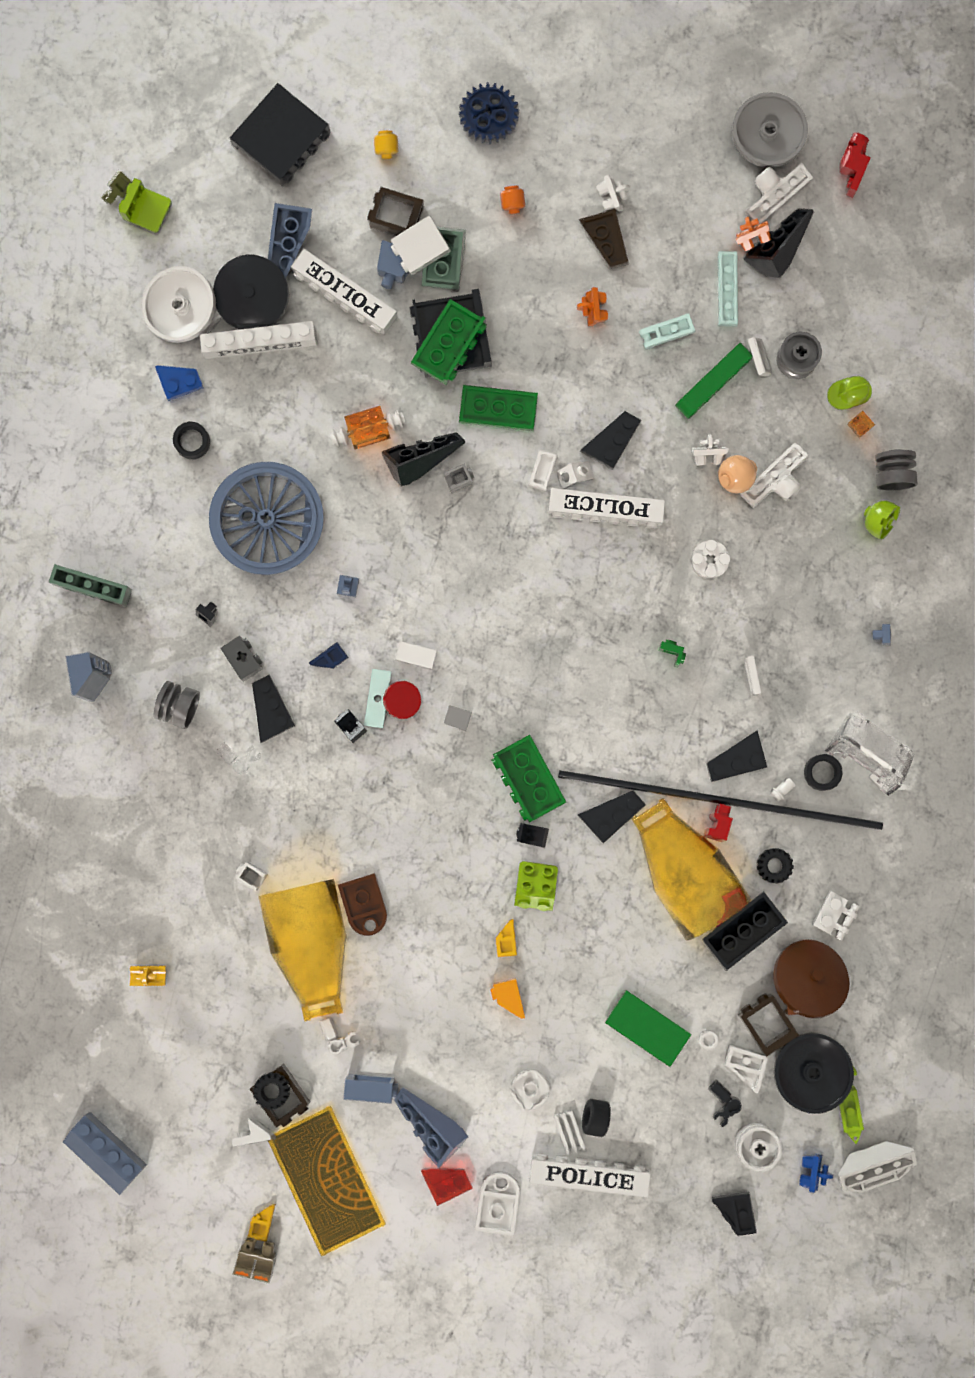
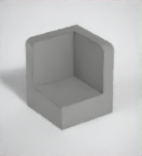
(457, 718)

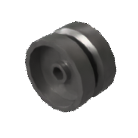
(789, 354)

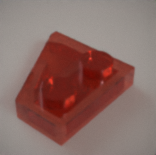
(446, 1183)

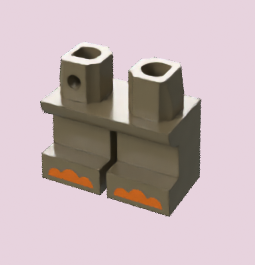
(264, 1260)

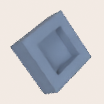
(347, 586)
(884, 634)

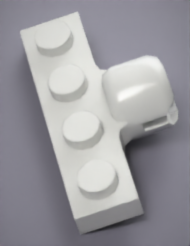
(776, 191)
(778, 477)

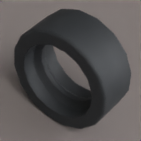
(191, 426)
(837, 770)

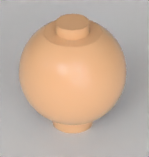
(737, 474)

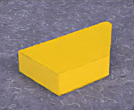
(506, 941)
(261, 1224)

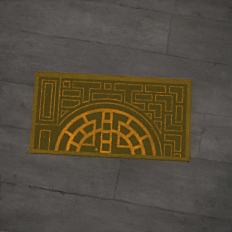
(326, 1181)

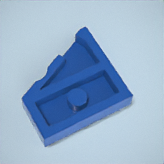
(178, 381)

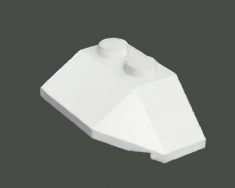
(876, 1166)

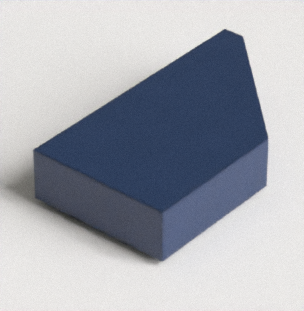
(330, 658)

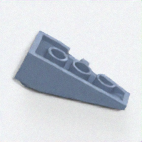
(288, 233)
(437, 1131)

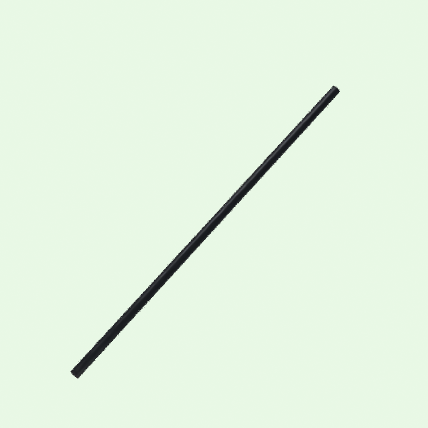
(720, 800)

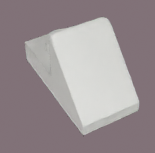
(257, 1134)

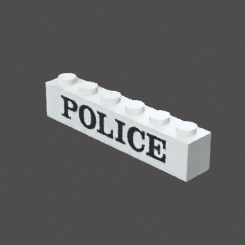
(344, 292)
(258, 340)
(606, 507)
(589, 1176)

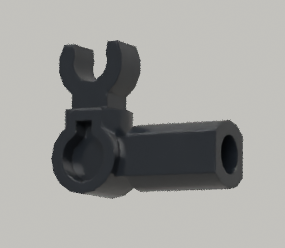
(732, 1104)

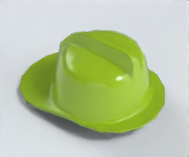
(849, 392)

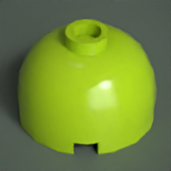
(880, 518)

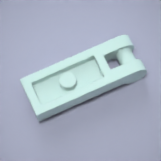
(667, 331)

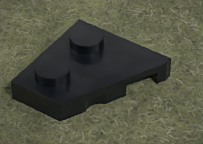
(737, 1212)

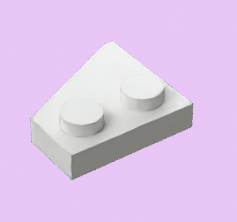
(747, 1066)

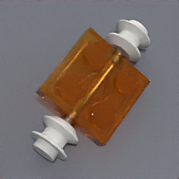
(367, 427)

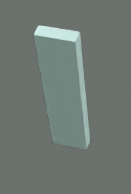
(727, 288)

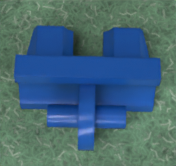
(812, 1182)

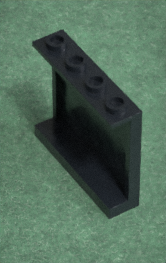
(281, 134)
(427, 313)

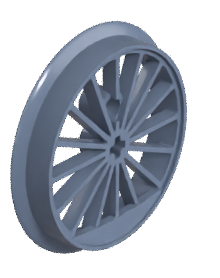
(312, 518)

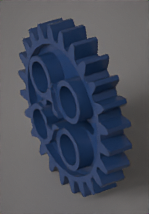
(494, 128)

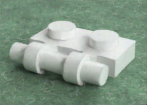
(830, 912)

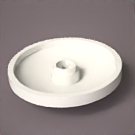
(178, 304)

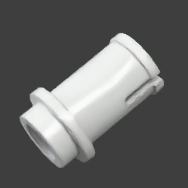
(786, 786)

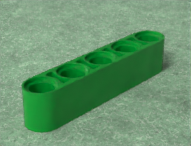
(714, 380)

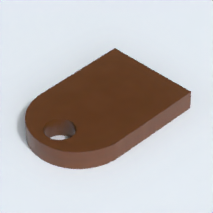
(362, 903)

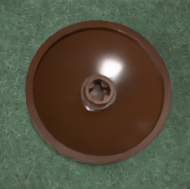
(811, 979)

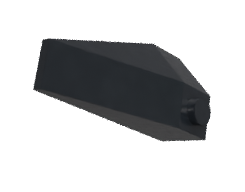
(777, 254)
(414, 461)

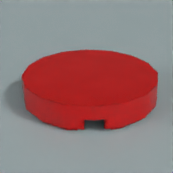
(402, 699)

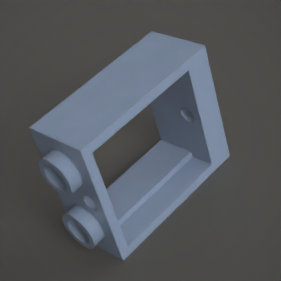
(370, 1088)

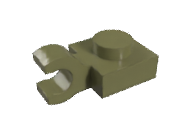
(118, 187)

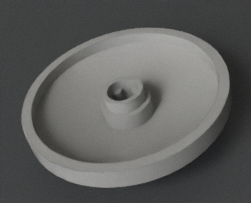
(769, 129)

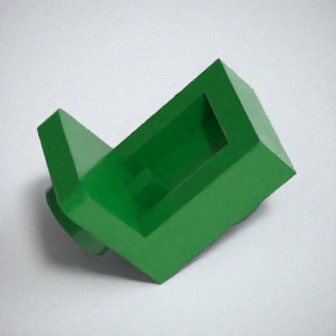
(672, 648)

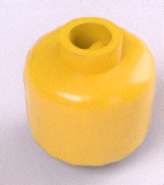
(386, 144)

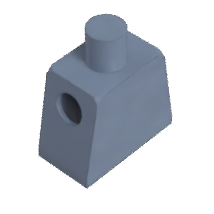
(390, 266)

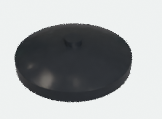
(251, 292)
(813, 1073)

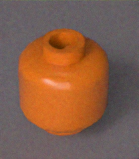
(512, 199)

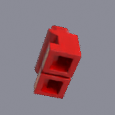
(721, 824)

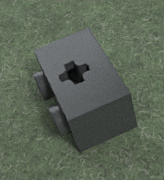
(233, 651)

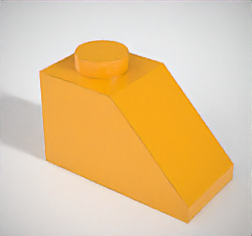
(508, 996)

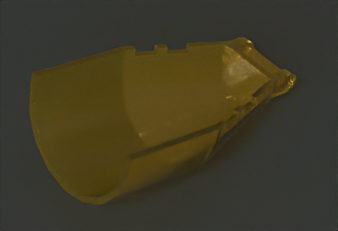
(689, 873)
(308, 943)

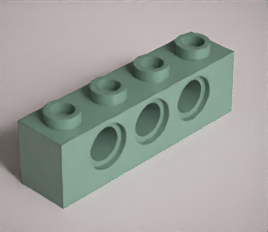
(90, 585)

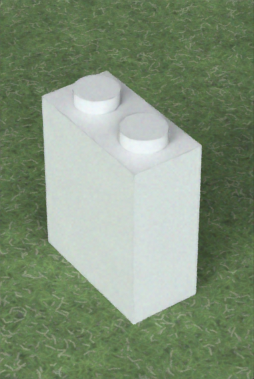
(420, 245)

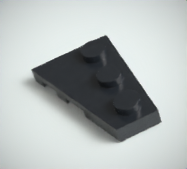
(739, 759)

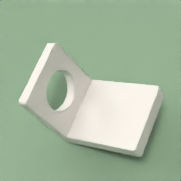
(577, 473)

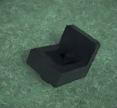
(350, 725)
(532, 835)

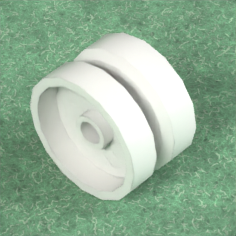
(762, 1158)

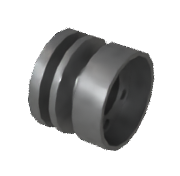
(895, 467)
(174, 703)

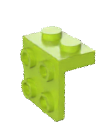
(144, 206)
(536, 886)

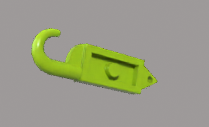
(851, 1114)

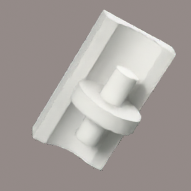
(609, 186)
(701, 452)

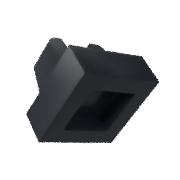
(206, 613)

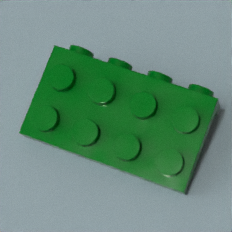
(449, 342)
(528, 779)

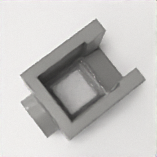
(458, 477)

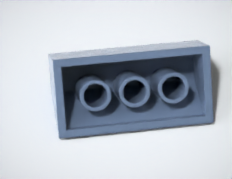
(87, 675)
(104, 1153)

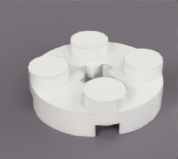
(710, 570)

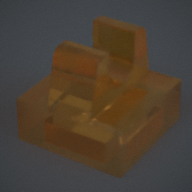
(861, 424)

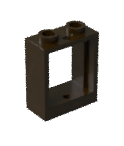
(417, 203)
(779, 1040)
(300, 1109)

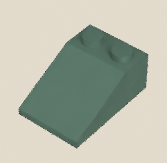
(447, 270)

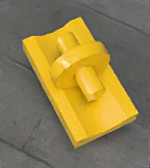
(147, 975)

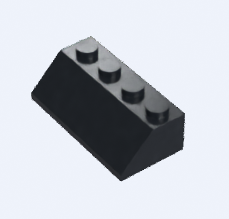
(744, 931)

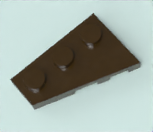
(607, 237)

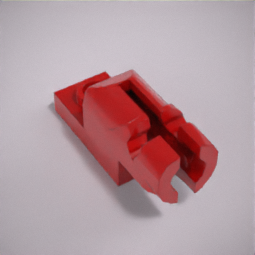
(855, 162)

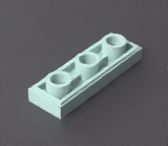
(375, 710)

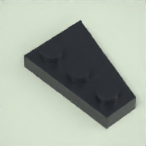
(613, 440)
(270, 709)
(612, 815)

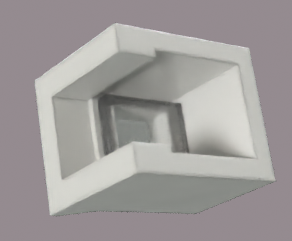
(250, 875)

